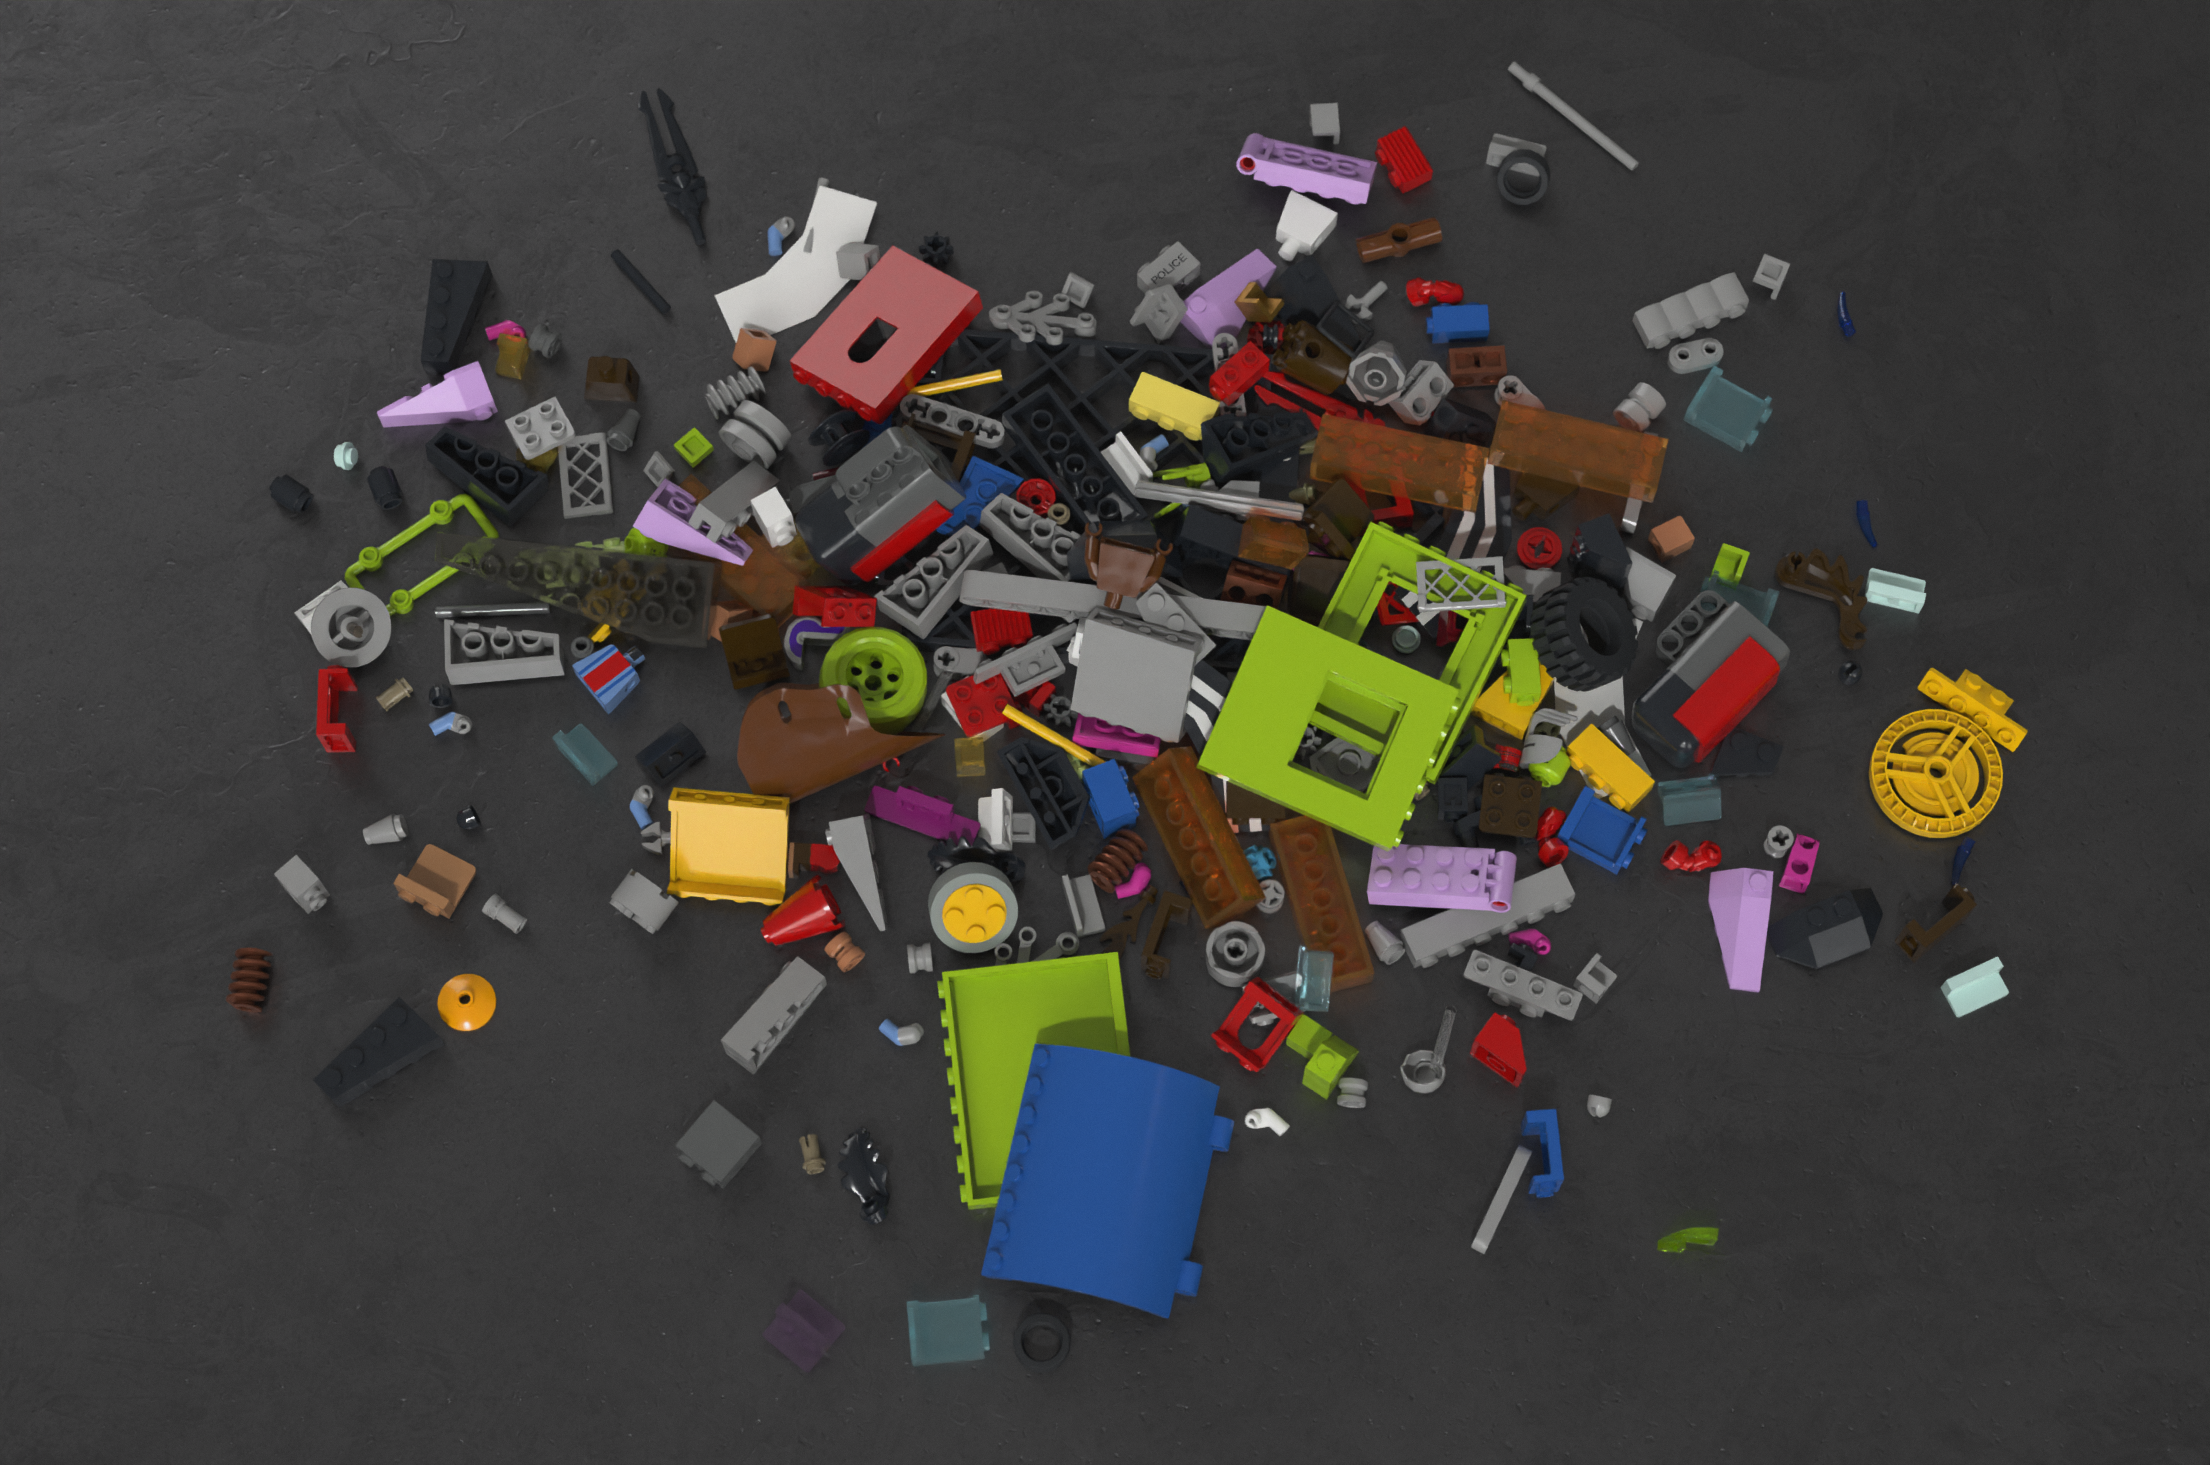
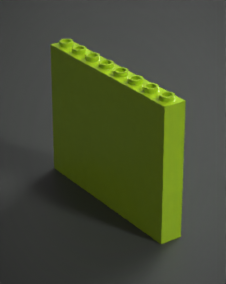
(993, 1028)

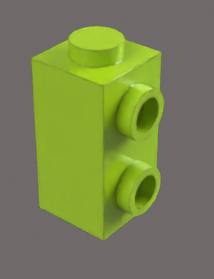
(1523, 672)

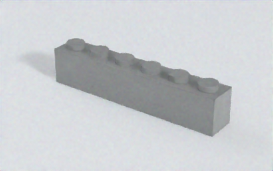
(1458, 928)

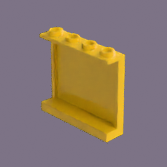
(728, 846)

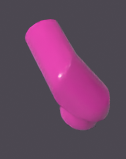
(505, 327)
(1137, 883)
(1531, 938)

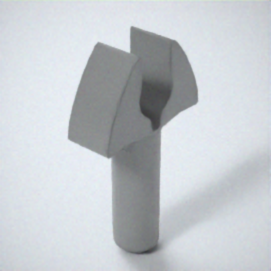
(1366, 301)
(663, 838)

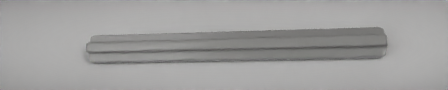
(1219, 500)

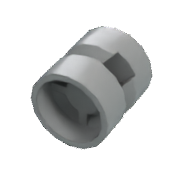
(1642, 404)

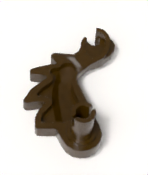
(1818, 578)

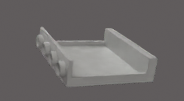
(1135, 674)

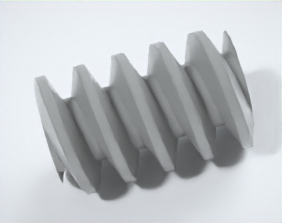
(734, 391)

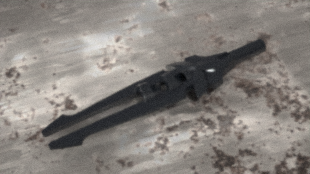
(681, 189)

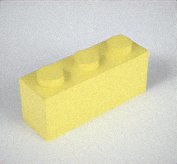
(1171, 406)

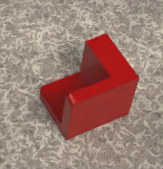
(1036, 697)

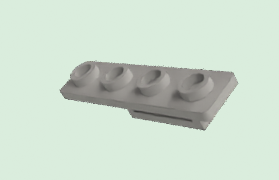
(1031, 664)
(1522, 988)

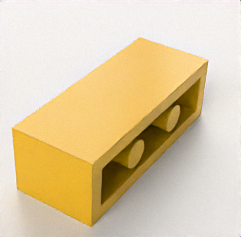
(1609, 768)

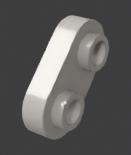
(1696, 355)

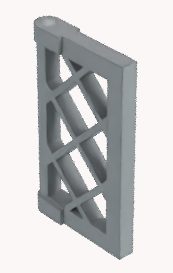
(605, 485)
(1447, 605)

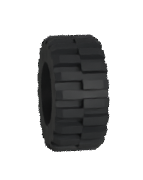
(1561, 641)

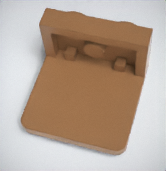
(436, 881)

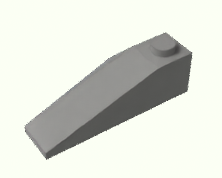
(854, 847)

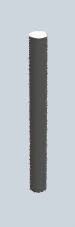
(492, 610)

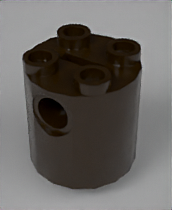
(1312, 358)

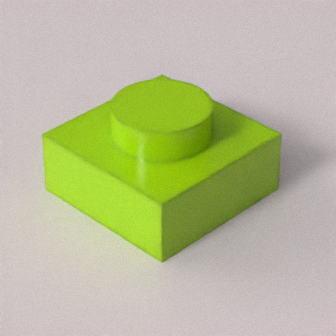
(693, 447)

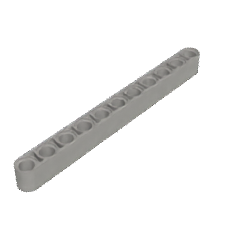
(1080, 599)

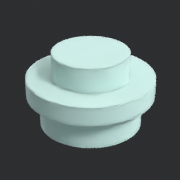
(345, 455)
(1406, 639)

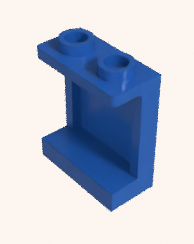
(1601, 832)
(1546, 1125)

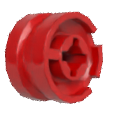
(1040, 489)

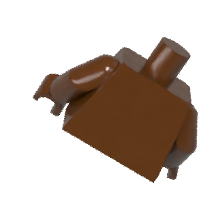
(1122, 566)

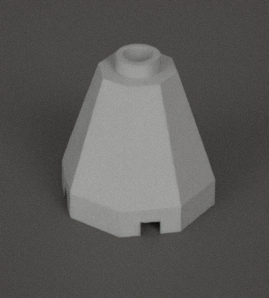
(1377, 374)

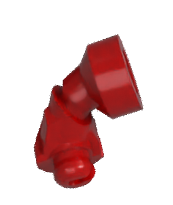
(1420, 291)
(1552, 850)
(1705, 855)

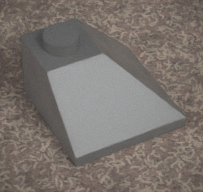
(1646, 586)

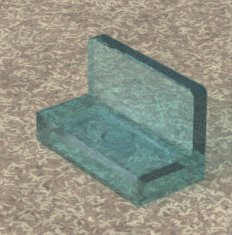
(585, 753)
(1690, 800)
(1313, 979)

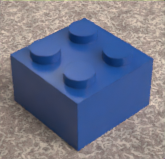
(1109, 797)

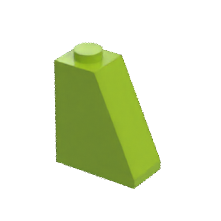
(1328, 1065)

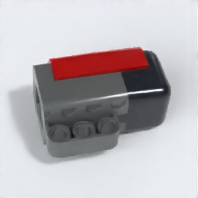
(879, 506)
(1708, 679)

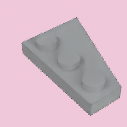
(1162, 611)

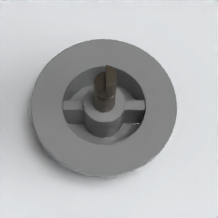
(351, 627)

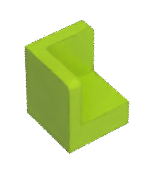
(1731, 562)
(1307, 1036)

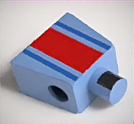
(609, 674)

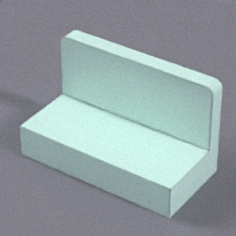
(1895, 590)
(1975, 987)

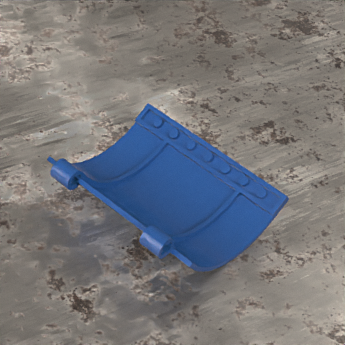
(1106, 1178)

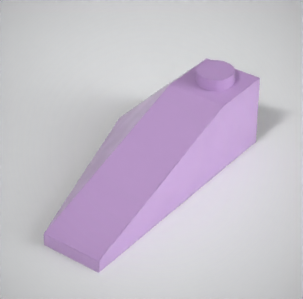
(1213, 306)
(459, 398)
(667, 519)
(1741, 915)

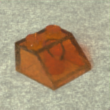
(1273, 542)

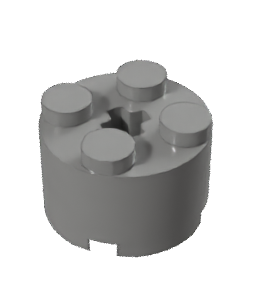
(644, 900)
(1223, 942)

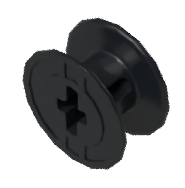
(839, 437)

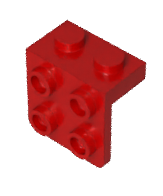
(981, 704)

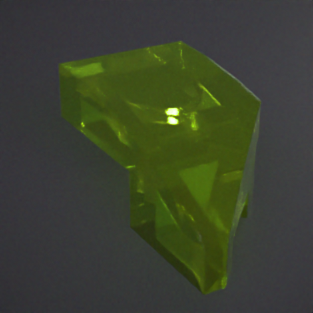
(1677, 1241)

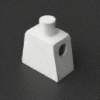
(1303, 226)

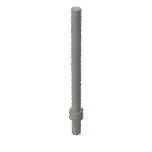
(1533, 83)

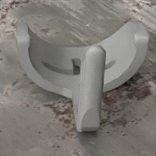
(1542, 747)

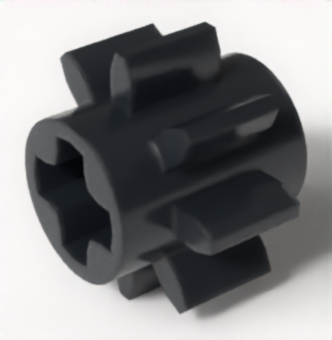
(934, 242)

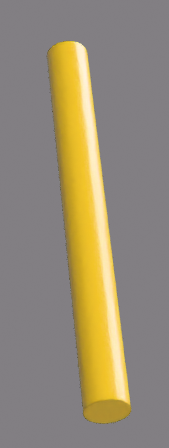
(957, 383)
(1052, 736)

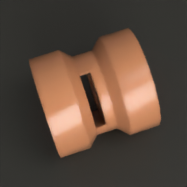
(844, 951)

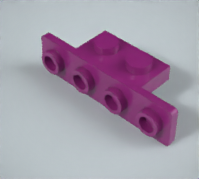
(921, 813)

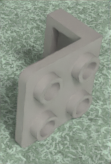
(540, 428)

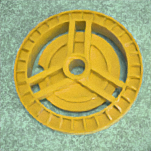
(1932, 794)

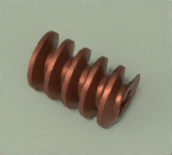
(1115, 857)
(247, 979)

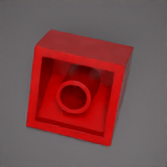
(1501, 1048)

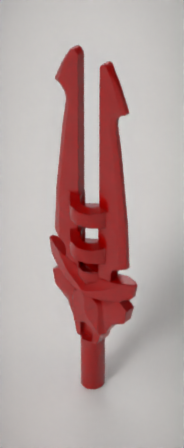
(1330, 404)

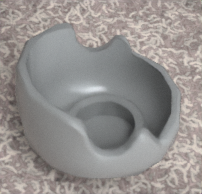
(1417, 1074)

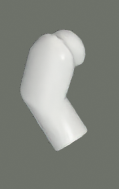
(1266, 1118)

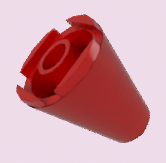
(803, 915)

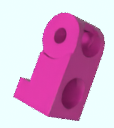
(1799, 864)

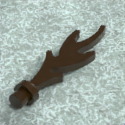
(1119, 932)

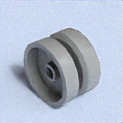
(755, 434)

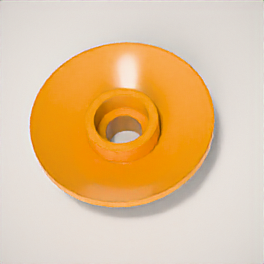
(474, 1013)

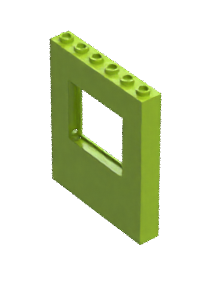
(1393, 558)
(1275, 702)

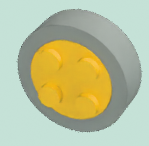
(972, 907)

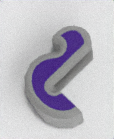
(808, 631)

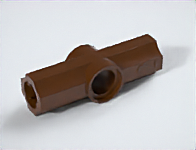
(1415, 236)

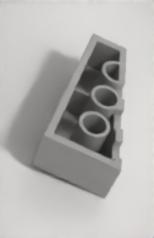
(1029, 537)

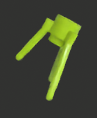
(1193, 477)

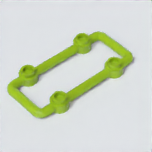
(440, 513)

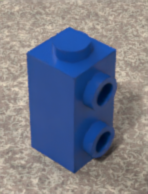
(1458, 323)

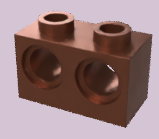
(1476, 366)
(1255, 584)

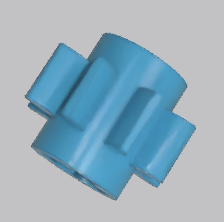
(1261, 861)

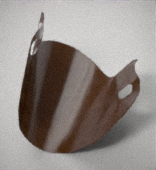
(813, 743)

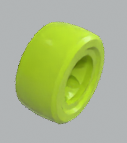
(897, 657)

